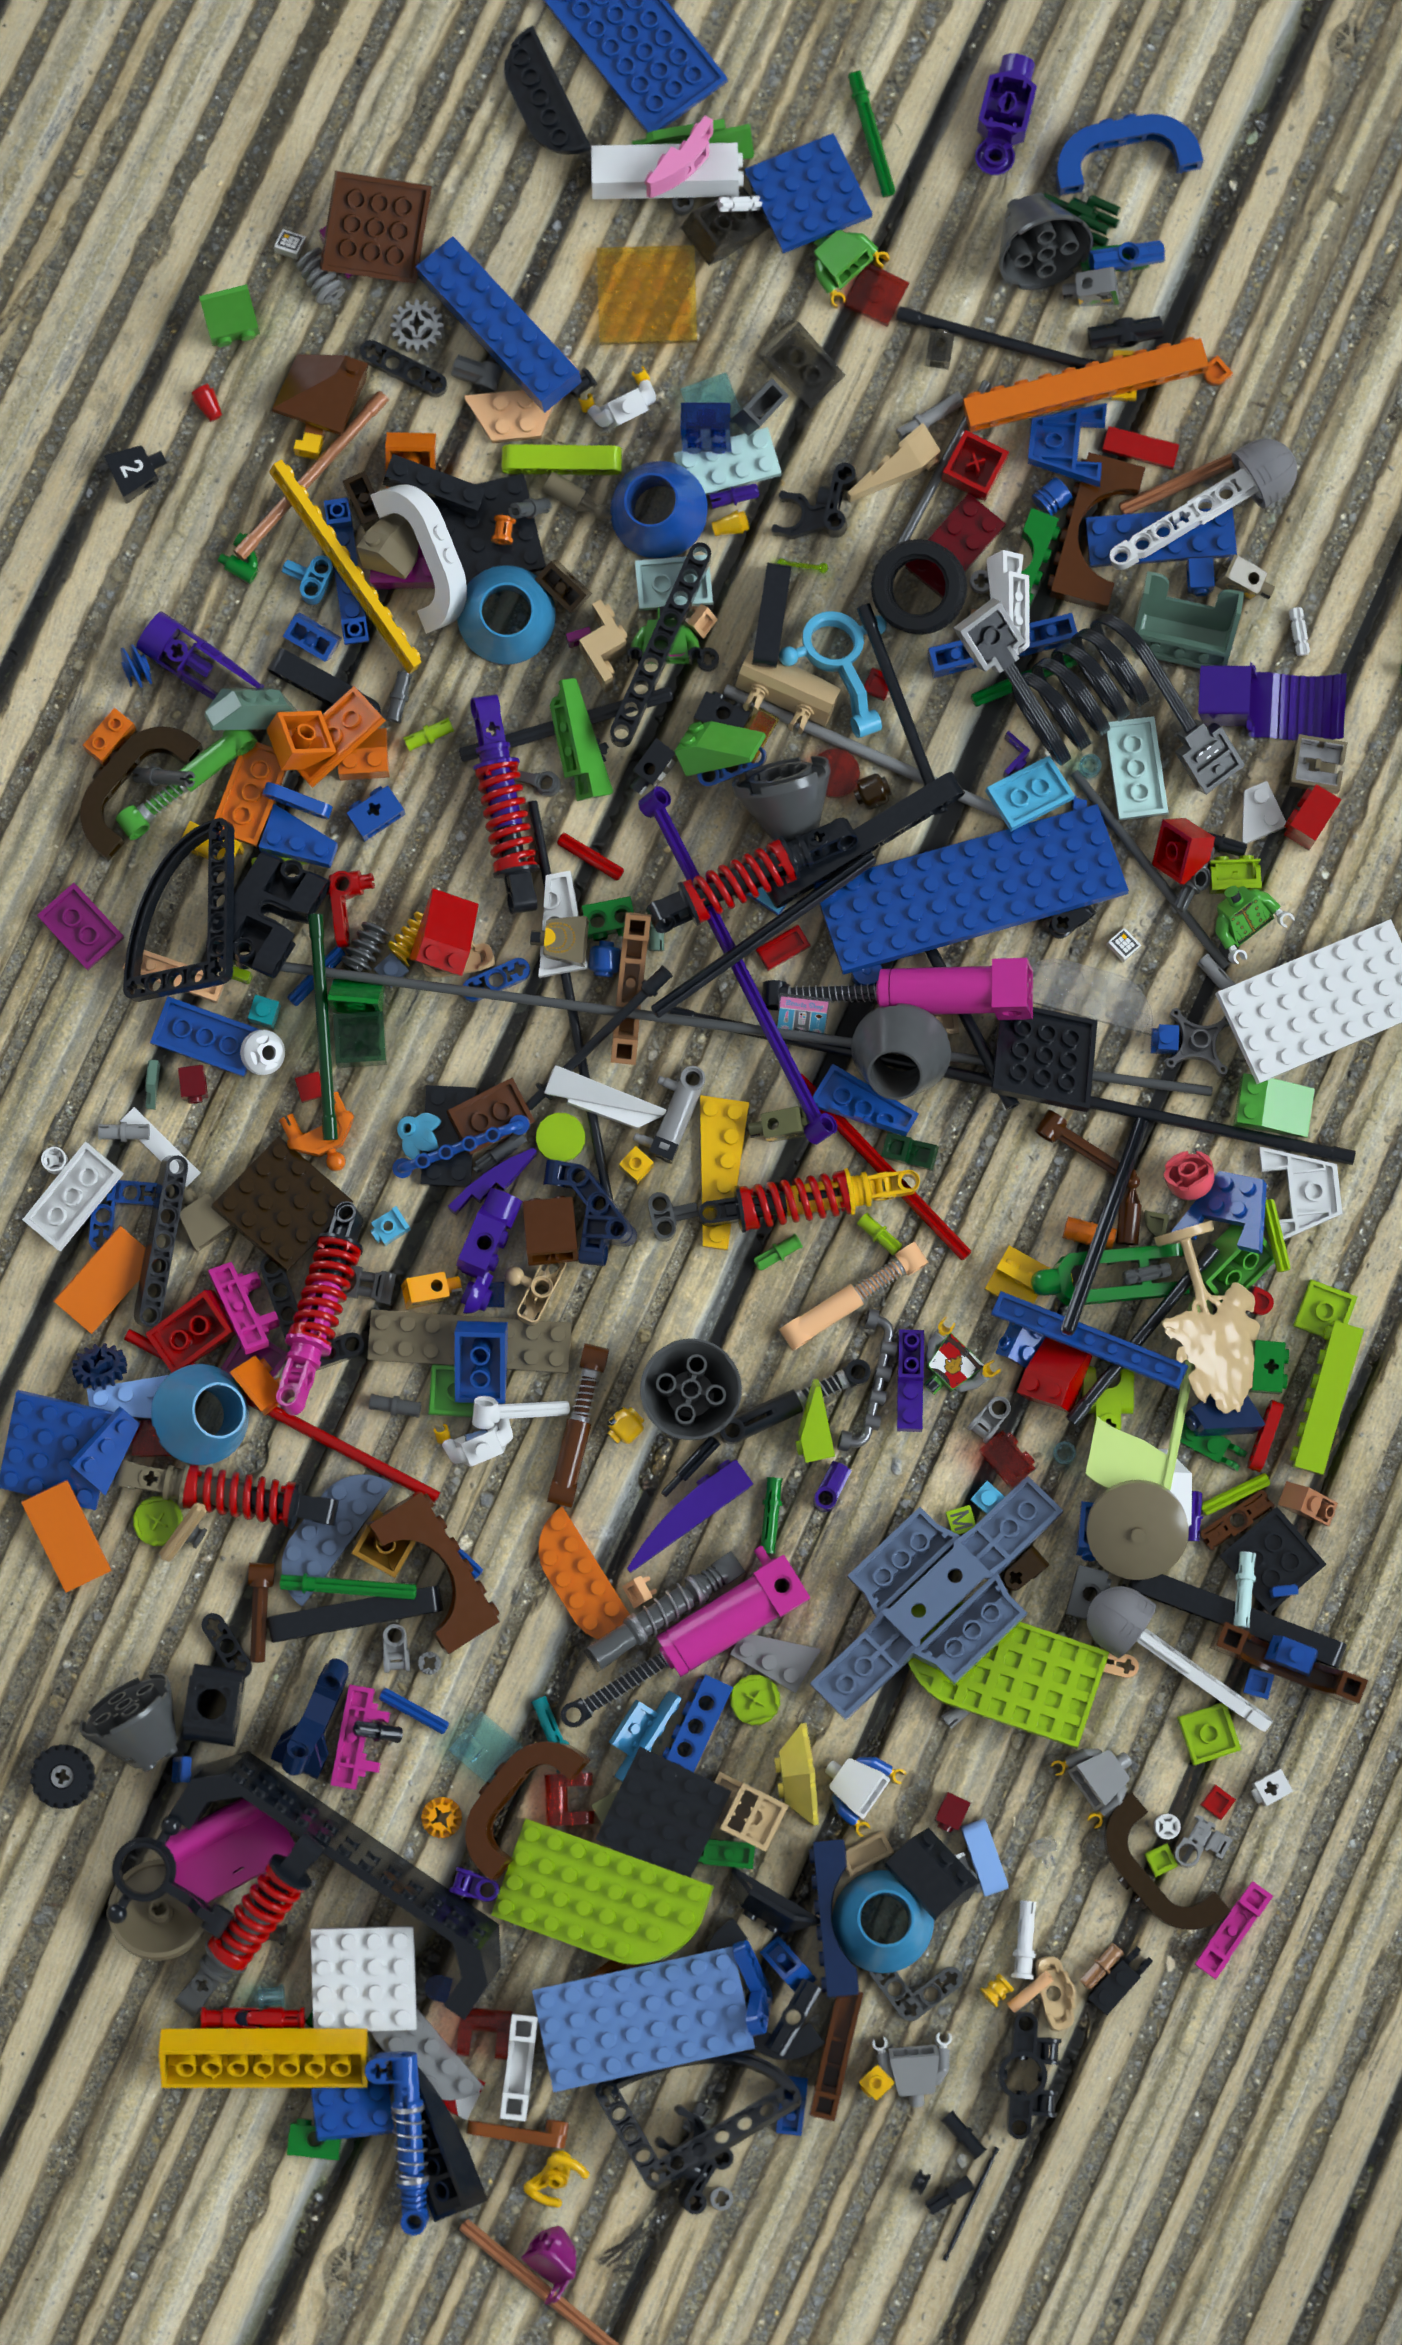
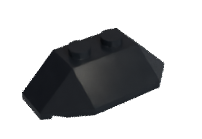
(770, 1906)

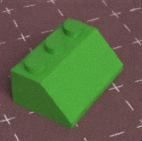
(1234, 1264)

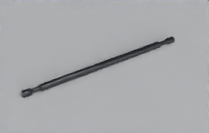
(971, 2203)

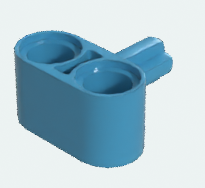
(310, 577)

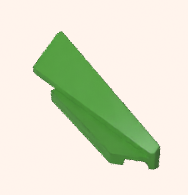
(676, 135)
(578, 743)

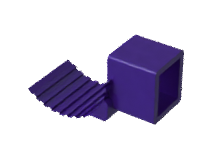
(1273, 702)

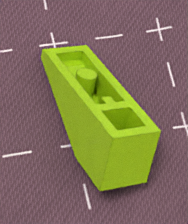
(814, 1429)

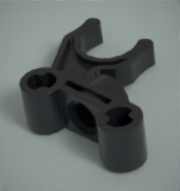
(825, 511)
(700, 2176)

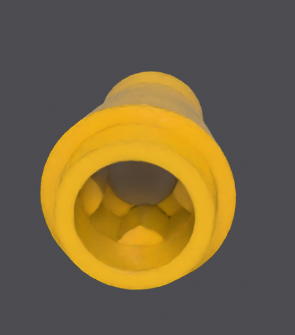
(731, 524)

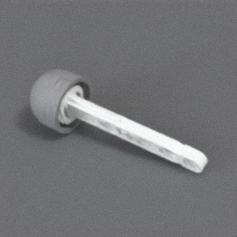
(1263, 471)
(1120, 1619)

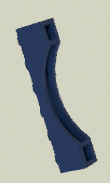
(830, 1864)

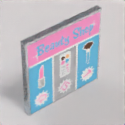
(802, 1012)

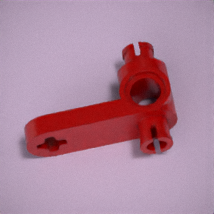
(356, 887)

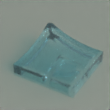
(484, 1747)

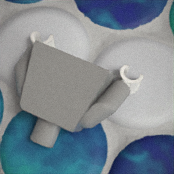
(915, 2068)

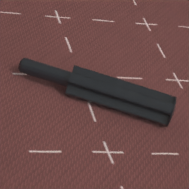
(692, 1463)

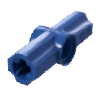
(1141, 255)

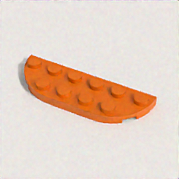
(579, 1577)

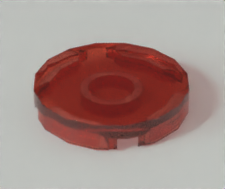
(843, 773)

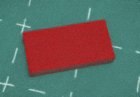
(783, 948)

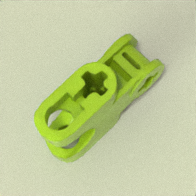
(1113, 1400)

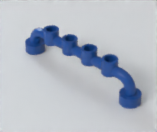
(404, 1167)

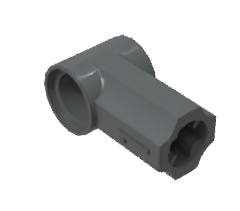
(483, 375)

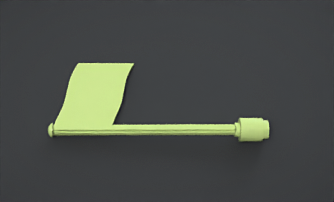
(1123, 1457)

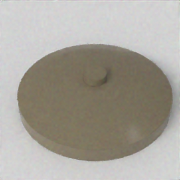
(1137, 1529)
(157, 1927)

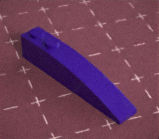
(692, 1510)

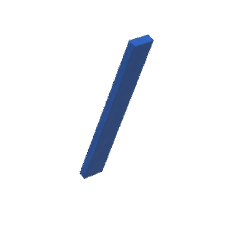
(1090, 1341)

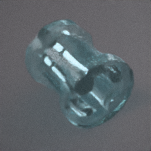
(271, 1996)

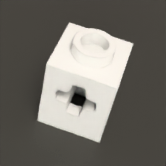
(1282, 1788)

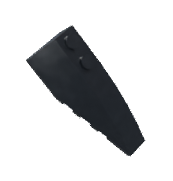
(451, 2171)

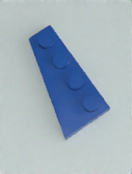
(857, 1100)

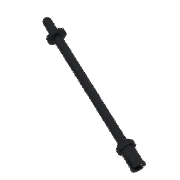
(648, 989)

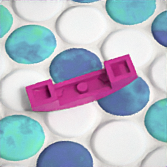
(1233, 1929)

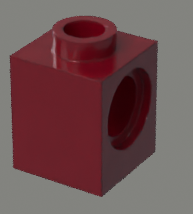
(193, 1084)
(951, 1812)

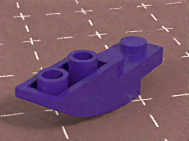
(910, 1380)

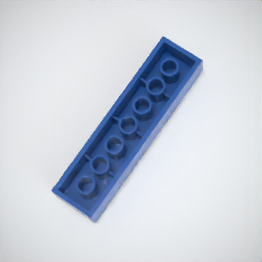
(498, 324)

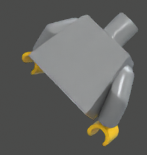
(1099, 1778)

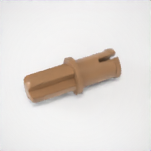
(1101, 1966)

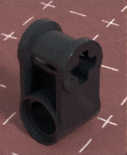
(1072, 919)

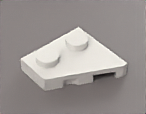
(1260, 813)

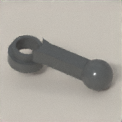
(536, 780)

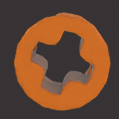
(503, 537)

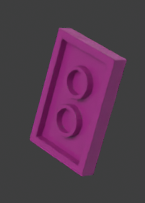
(80, 926)

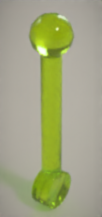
(823, 567)

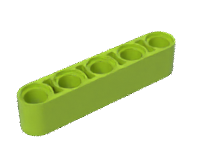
(561, 459)

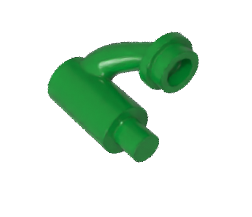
(238, 567)

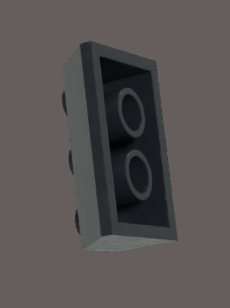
(932, 1874)

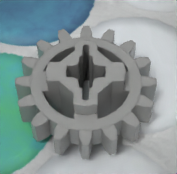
(426, 326)

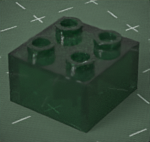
(360, 1039)

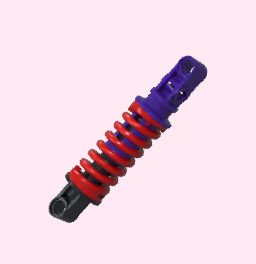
(496, 780)

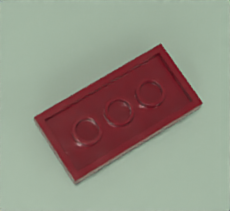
(966, 534)

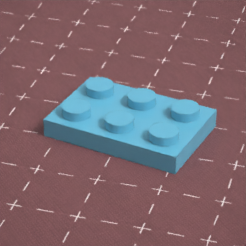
(1030, 793)

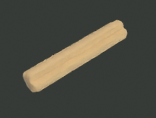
(183, 1532)

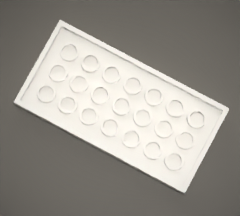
(1317, 1002)

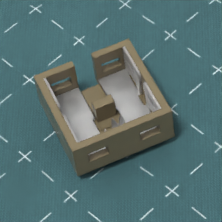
(1317, 762)

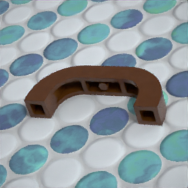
(509, 1776)

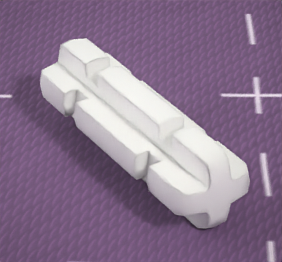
(739, 203)
(1299, 631)

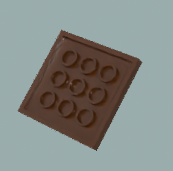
(375, 227)

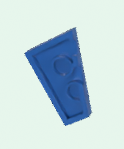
(106, 1449)

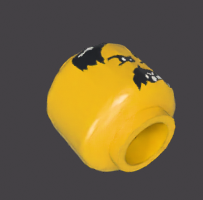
(625, 1425)

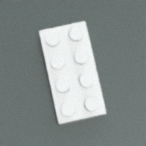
(73, 1196)

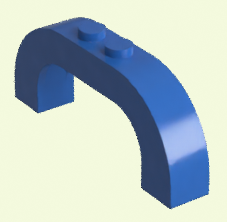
(1124, 132)

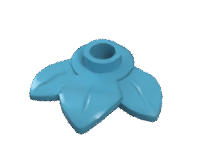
(421, 1134)

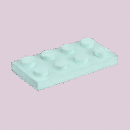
(749, 462)
(1136, 768)

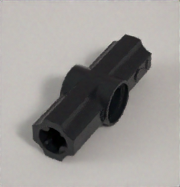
(1125, 332)
(785, 2033)

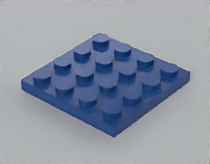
(808, 193)
(43, 1441)

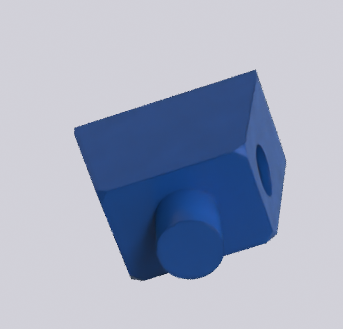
(1291, 1655)

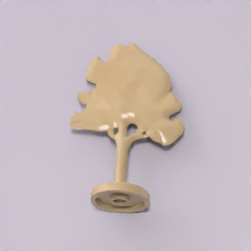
(1217, 1343)

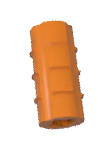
(1083, 1232)

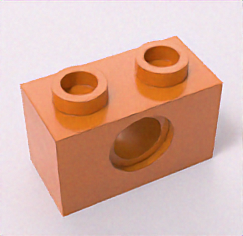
(108, 736)

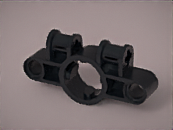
(1020, 2104)

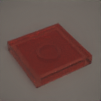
(876, 294)

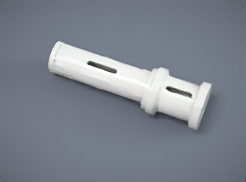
(1024, 1953)

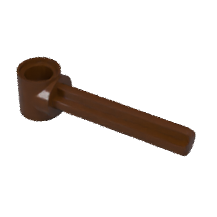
(1054, 1127)
(260, 1578)

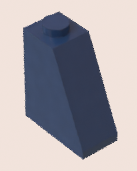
(1208, 1420)

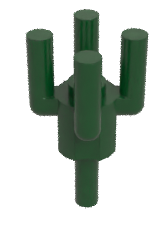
(1092, 216)

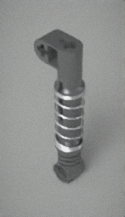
(666, 1609)

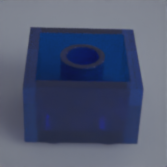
(706, 427)

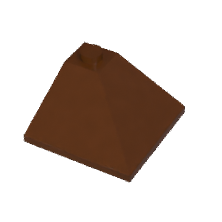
(322, 390)

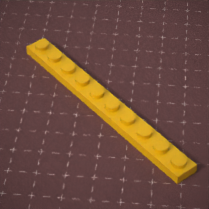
(340, 558)

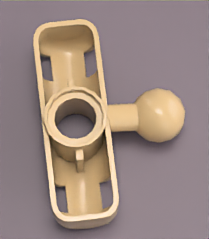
(533, 1301)

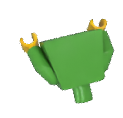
(842, 258)

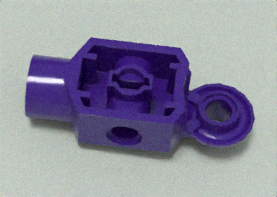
(1005, 113)
(489, 1225)

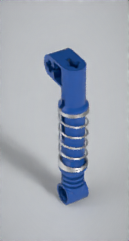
(407, 2109)

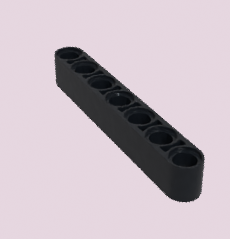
(152, 1250)
(352, 1614)

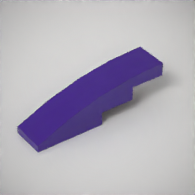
(500, 1175)

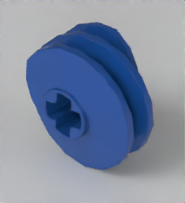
(135, 666)

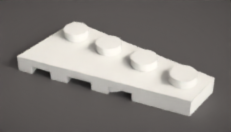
(558, 903)

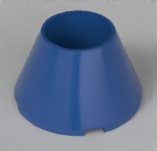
(674, 533)

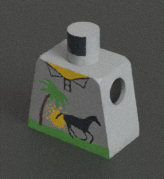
(1094, 288)

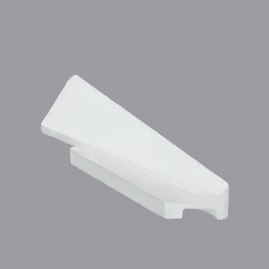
(1011, 590)
(601, 1099)

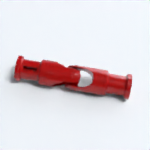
(267, 2018)

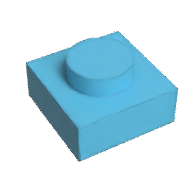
(987, 1497)

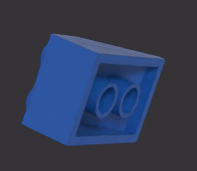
(480, 1360)

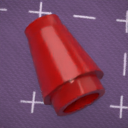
(207, 402)

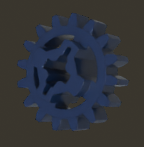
(99, 1366)

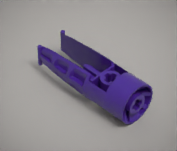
(161, 638)

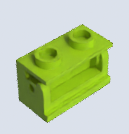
(1236, 873)

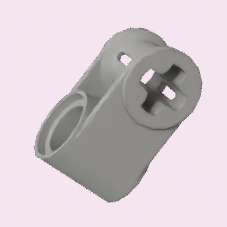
(989, 1420)
(395, 1651)

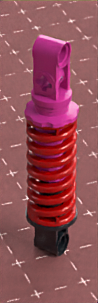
(319, 1305)

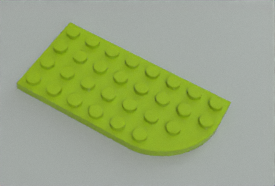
(1024, 1681)
(598, 1897)

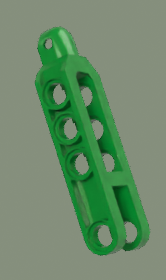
(1059, 1279)

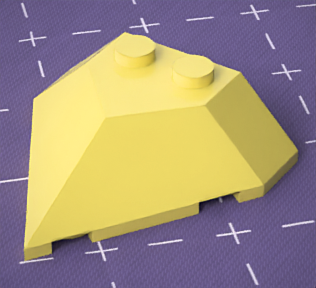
(798, 1775)

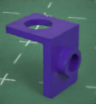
(1019, 762)

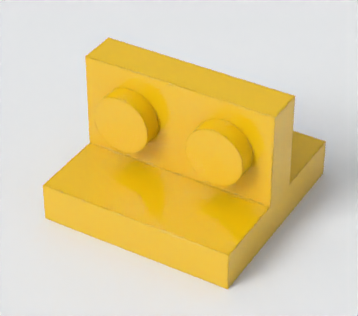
(1014, 1275)

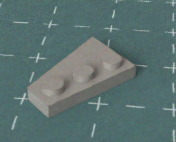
(776, 1659)

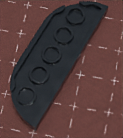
(542, 97)

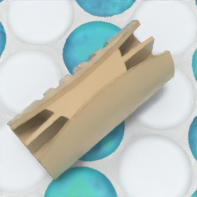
(789, 689)

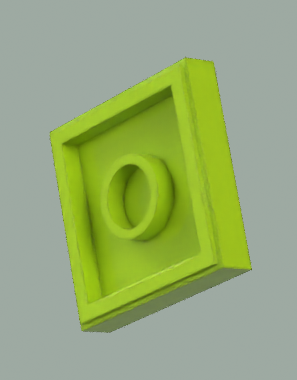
(1323, 1306)
(1209, 1733)

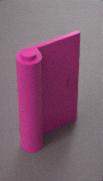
(222, 1845)

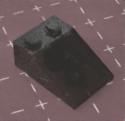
(722, 233)
(800, 363)

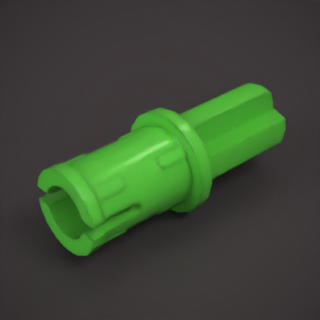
(777, 1252)

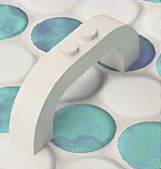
(436, 548)

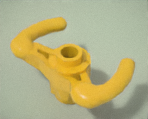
(554, 2175)

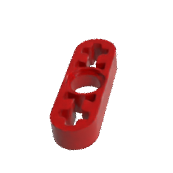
(1265, 1436)

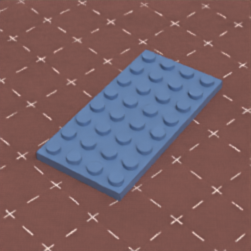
(643, 2019)

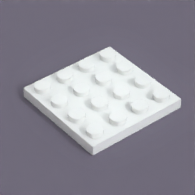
(364, 1978)

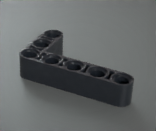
(289, 1301)

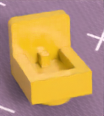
(875, 2082)

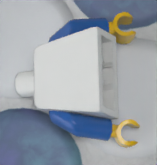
(858, 1787)

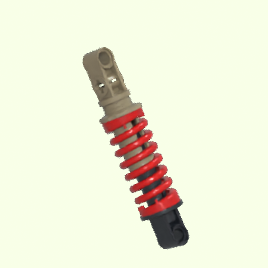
(231, 1495)

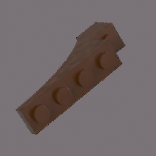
(835, 2057)

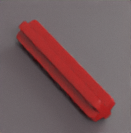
(590, 856)

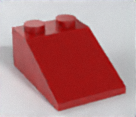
(445, 932)
(192, 1331)
(1055, 1375)

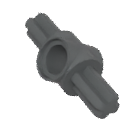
(1198, 882)

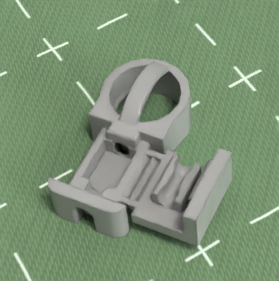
(1206, 1838)

